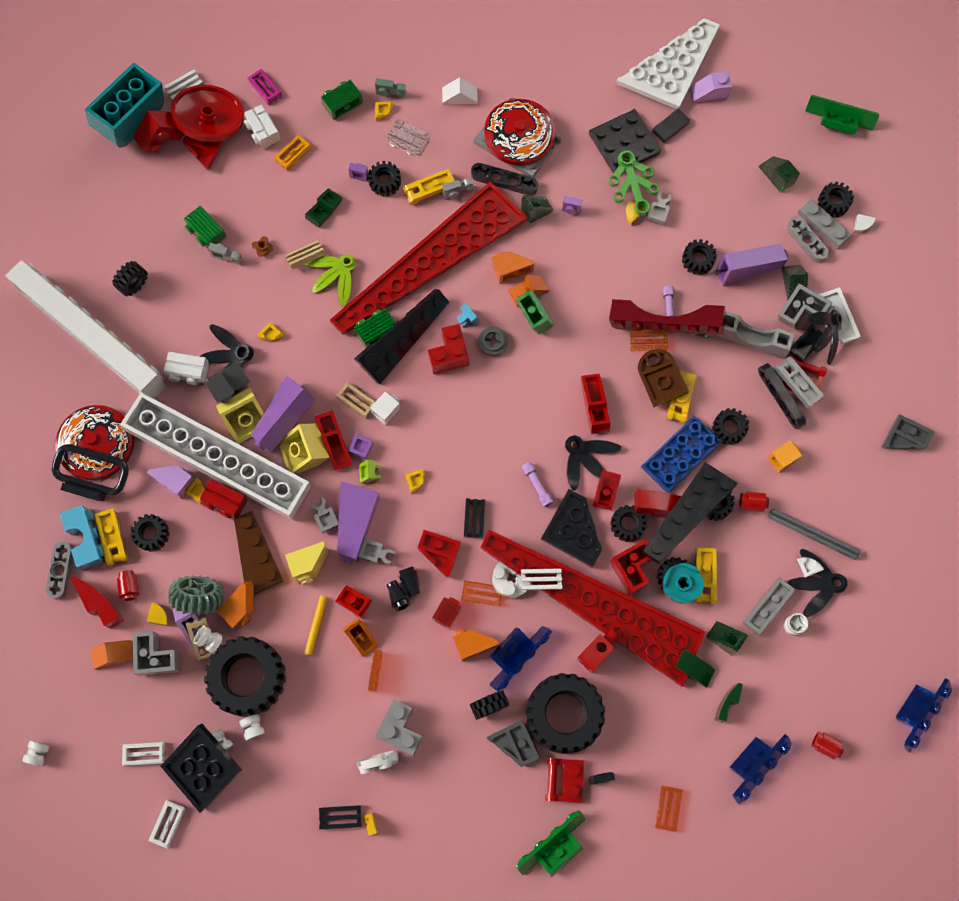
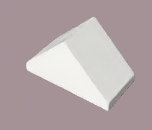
(459, 92)

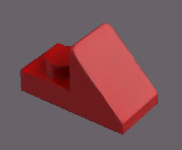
(606, 490)
(353, 601)

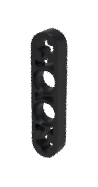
(505, 176)
(782, 396)

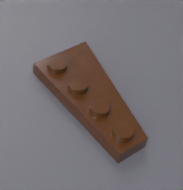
(255, 556)

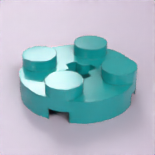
(693, 579)

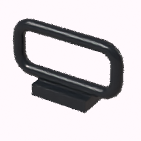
(83, 487)

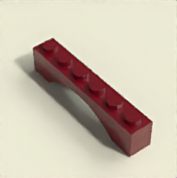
(707, 319)

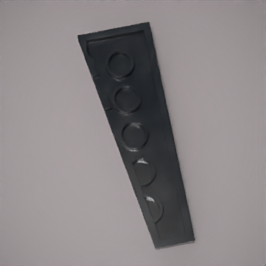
(392, 346)
(697, 501)

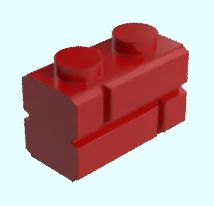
(223, 499)

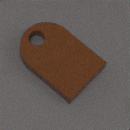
(661, 379)

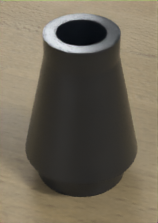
(410, 580)
(398, 597)

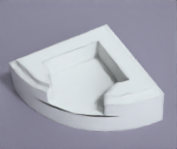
(863, 223)
(809, 566)

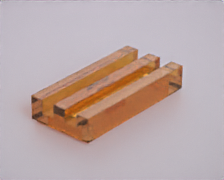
(663, 343)
(483, 593)
(375, 671)
(668, 808)

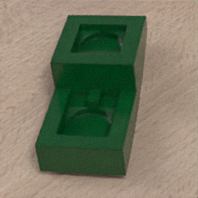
(323, 209)
(694, 668)
(732, 697)

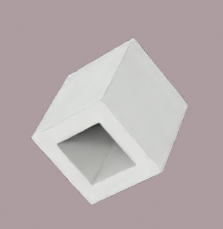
(385, 407)

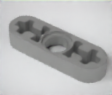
(794, 232)
(51, 584)

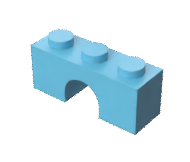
(89, 552)

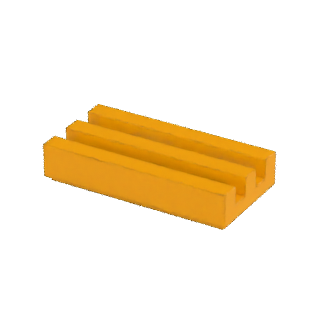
(295, 154)

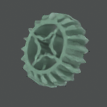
(196, 595)

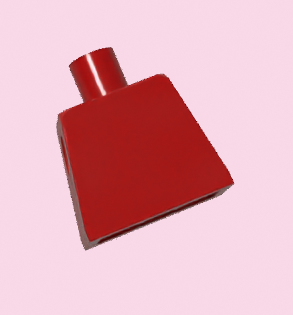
(591, 657)

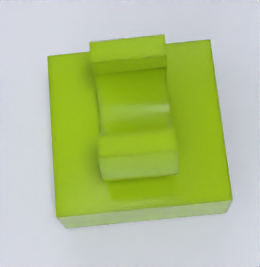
(367, 471)

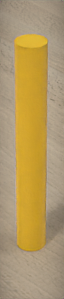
(315, 625)

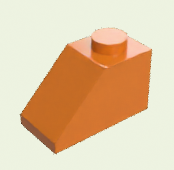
(510, 265)
(239, 606)
(472, 643)

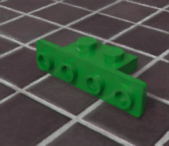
(841, 115)
(556, 849)

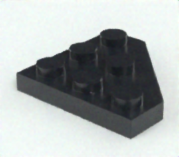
(574, 530)

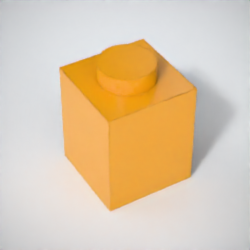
(785, 456)

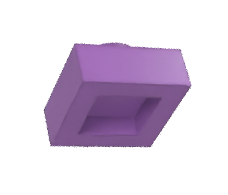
(358, 171)
(571, 205)
(360, 446)

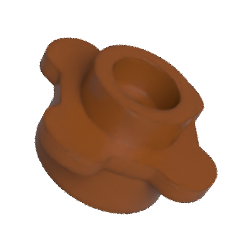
(265, 250)

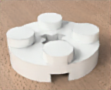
(506, 588)
(379, 761)

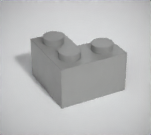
(802, 302)
(149, 659)
(394, 731)

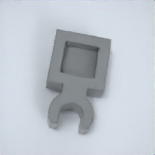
(455, 188)
(659, 210)
(221, 252)
(325, 517)
(373, 551)

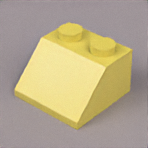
(241, 415)
(303, 448)
(307, 562)

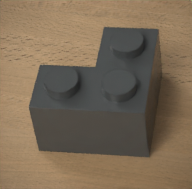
(226, 381)

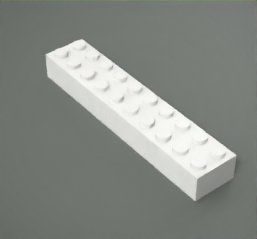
(86, 330)
(216, 456)

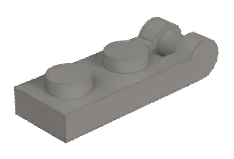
(799, 382)

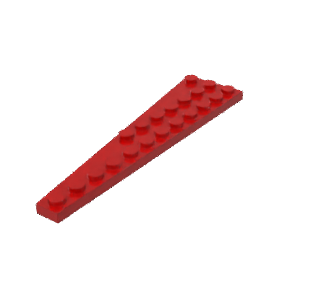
(462, 234)
(640, 627)

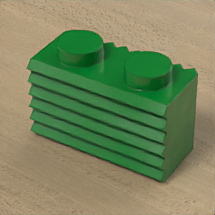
(341, 99)
(204, 227)
(534, 312)
(370, 329)

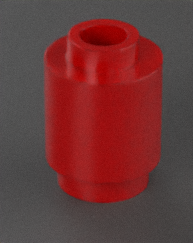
(754, 501)
(127, 585)
(828, 745)

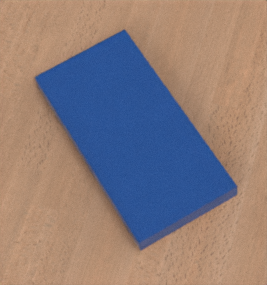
(681, 454)

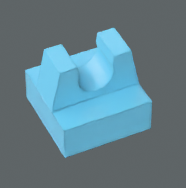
(467, 316)

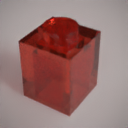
(447, 612)

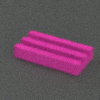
(271, 96)

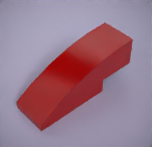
(595, 403)
(333, 440)
(654, 502)
(97, 603)

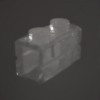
(408, 137)

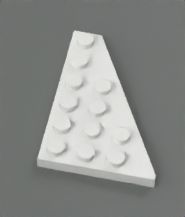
(673, 68)

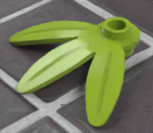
(338, 269)

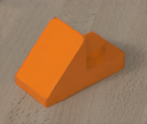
(532, 282)

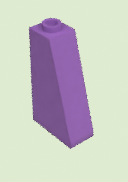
(750, 263)
(281, 414)
(355, 517)

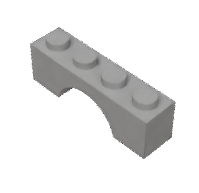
(774, 341)

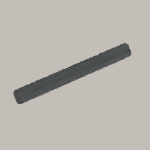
(814, 534)

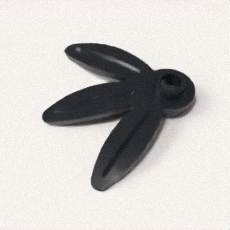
(831, 333)
(236, 349)
(589, 462)
(824, 583)

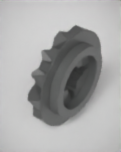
(488, 334)

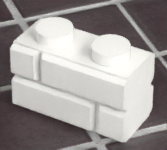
(262, 127)
(186, 367)

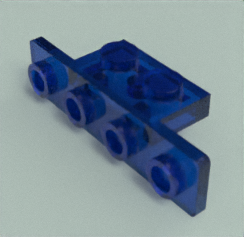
(514, 653)
(920, 709)
(755, 763)

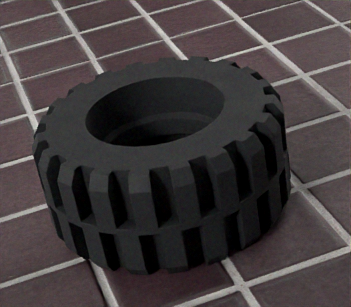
(222, 662)
(593, 713)

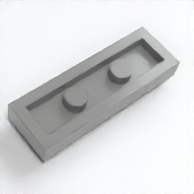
(824, 223)
(768, 606)

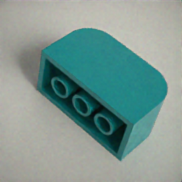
(124, 104)

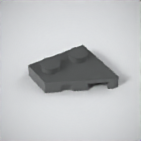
(907, 435)
(516, 743)

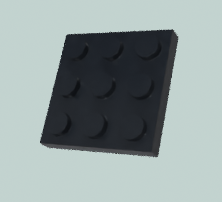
(624, 134)
(201, 768)

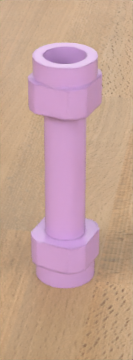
(668, 295)
(529, 470)

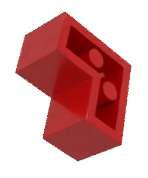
(154, 130)
(452, 354)
(628, 567)

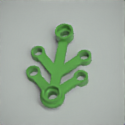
(633, 180)

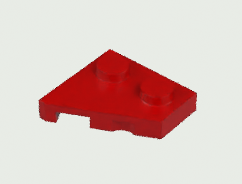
(203, 151)
(439, 551)

